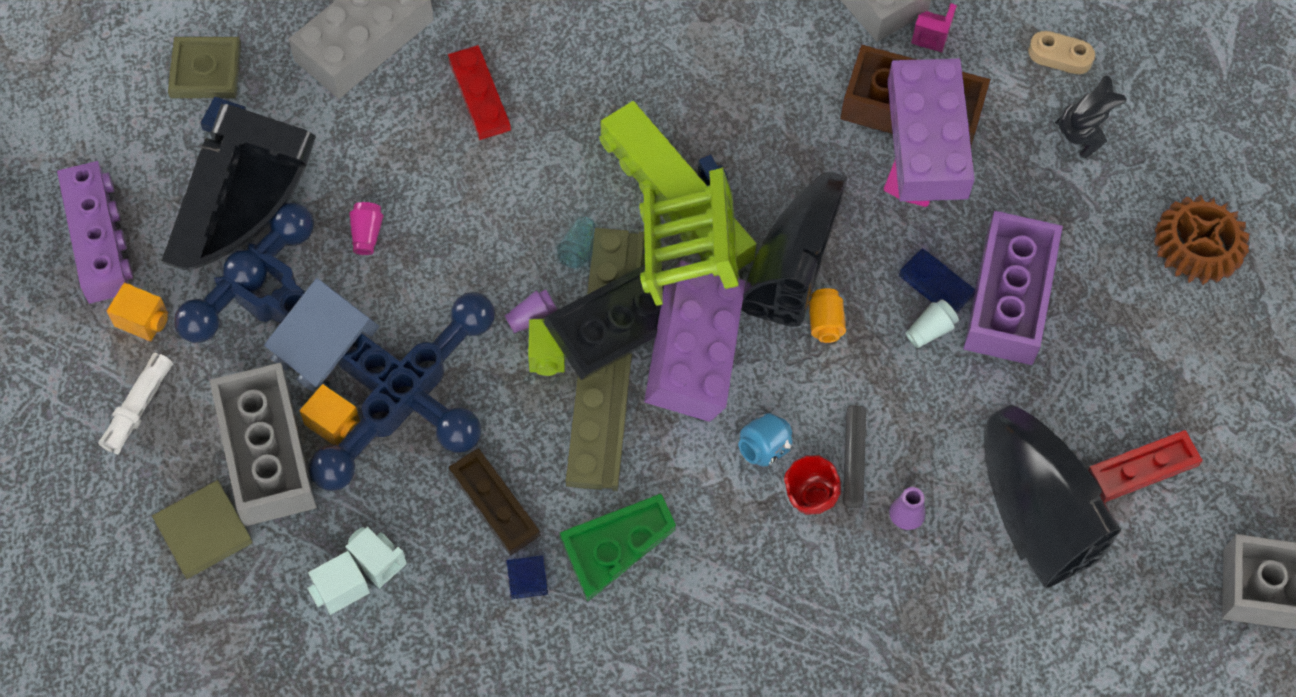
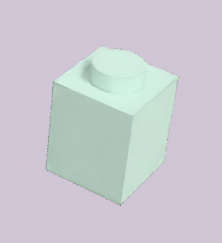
(337, 583)

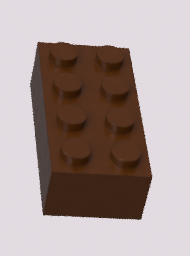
(868, 95)

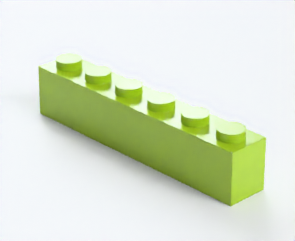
(657, 164)

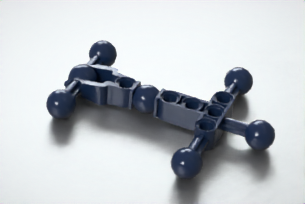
(334, 465)

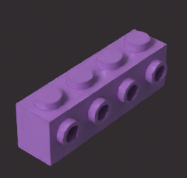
(93, 230)

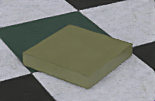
(204, 67)
(202, 529)

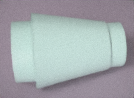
(932, 323)

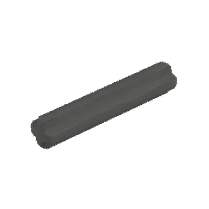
(854, 457)

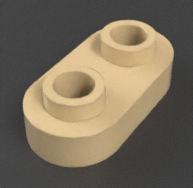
(1061, 53)

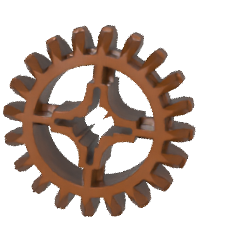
(1200, 229)

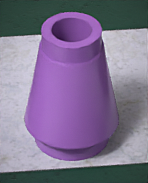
(533, 307)
(908, 509)

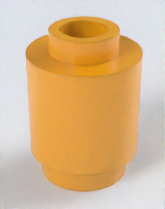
(827, 315)

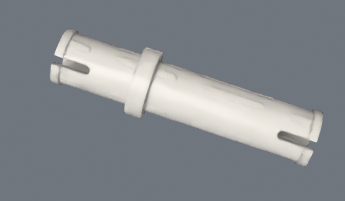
(128, 415)

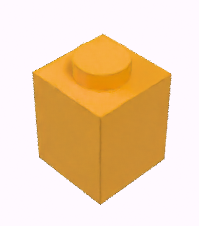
(138, 312)
(329, 415)

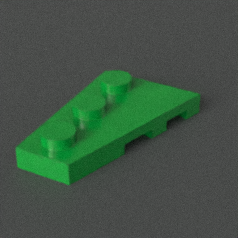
(615, 542)

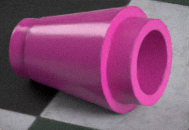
(365, 227)

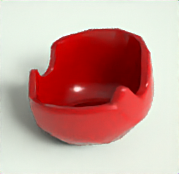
(812, 484)

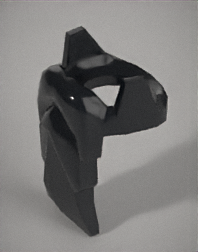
(1082, 118)

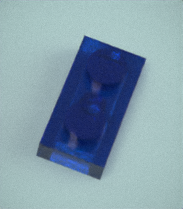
(936, 280)

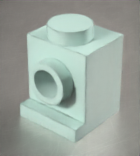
(375, 555)

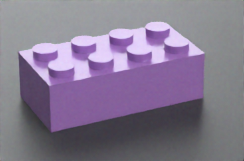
(930, 130)
(1013, 288)
(695, 346)

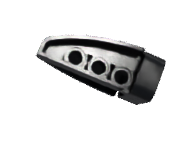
(236, 185)
(793, 254)
(1045, 497)

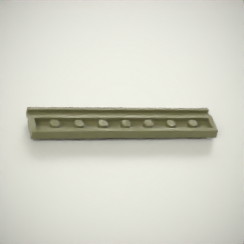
(603, 396)

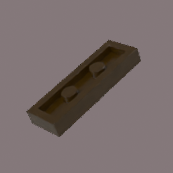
(494, 501)

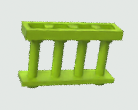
(720, 240)

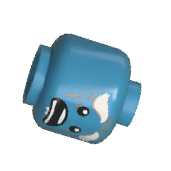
(765, 439)

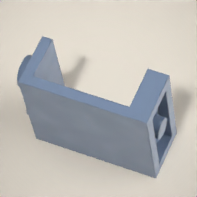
(317, 334)

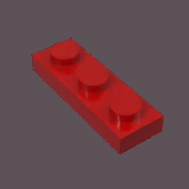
(479, 92)
(1145, 465)

